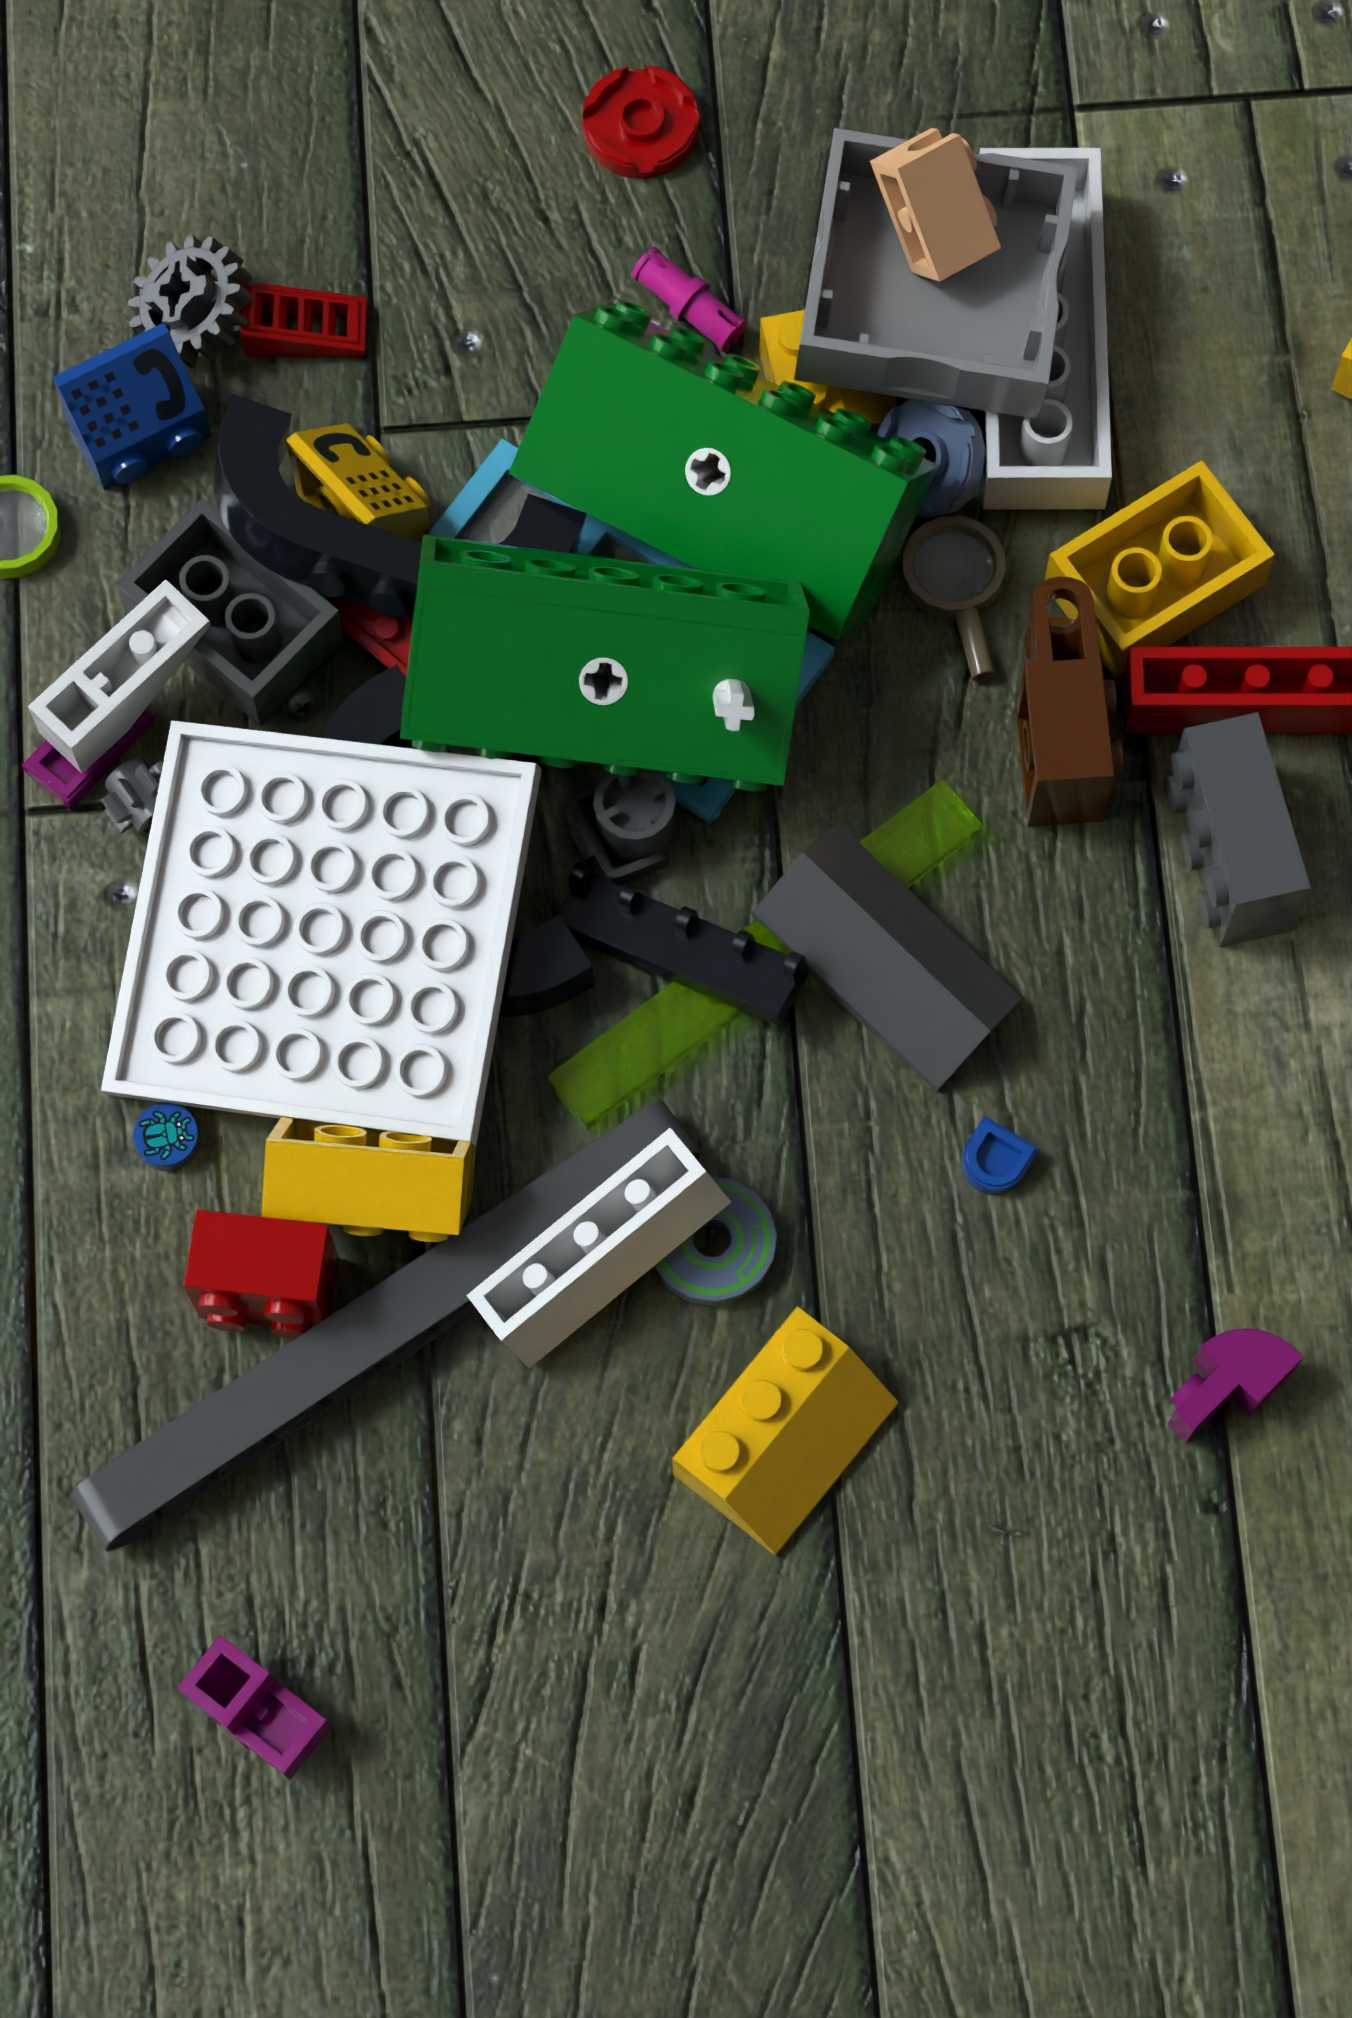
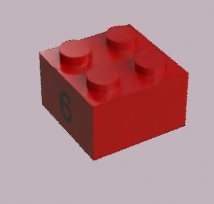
(260, 1272)

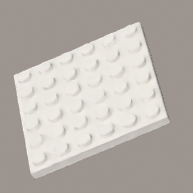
(323, 931)

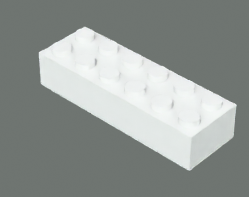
(1067, 451)

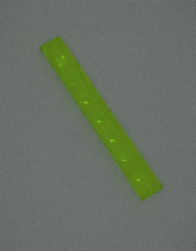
(683, 1019)

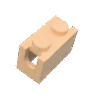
(937, 203)

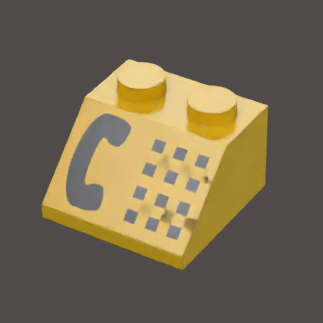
(355, 480)

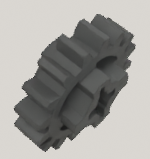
(191, 299)

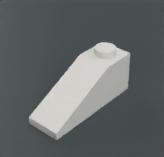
(118, 677)

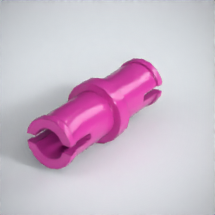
(689, 299)

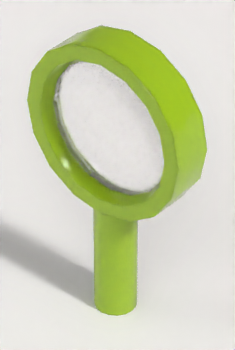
(27, 526)

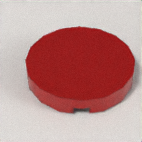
(640, 122)

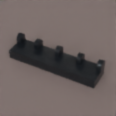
(682, 946)

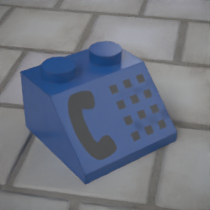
(132, 407)

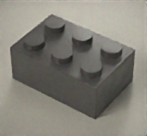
(262, 628)
(1237, 830)

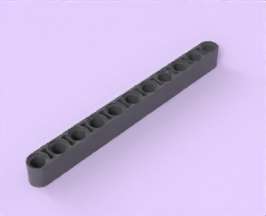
(345, 1348)

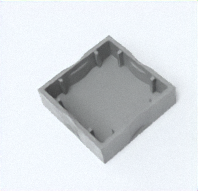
(959, 341)

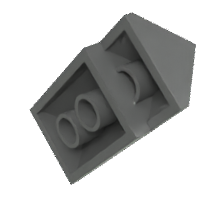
(885, 956)

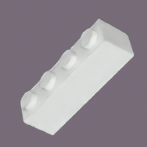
(598, 1248)

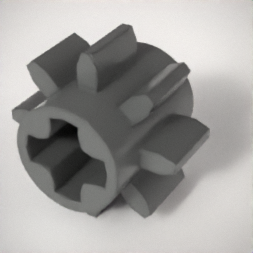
(133, 795)

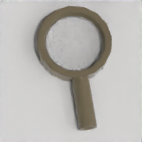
(954, 573)

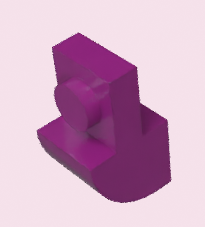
(1239, 1367)
(254, 1707)

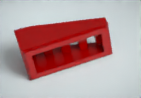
(285, 301)

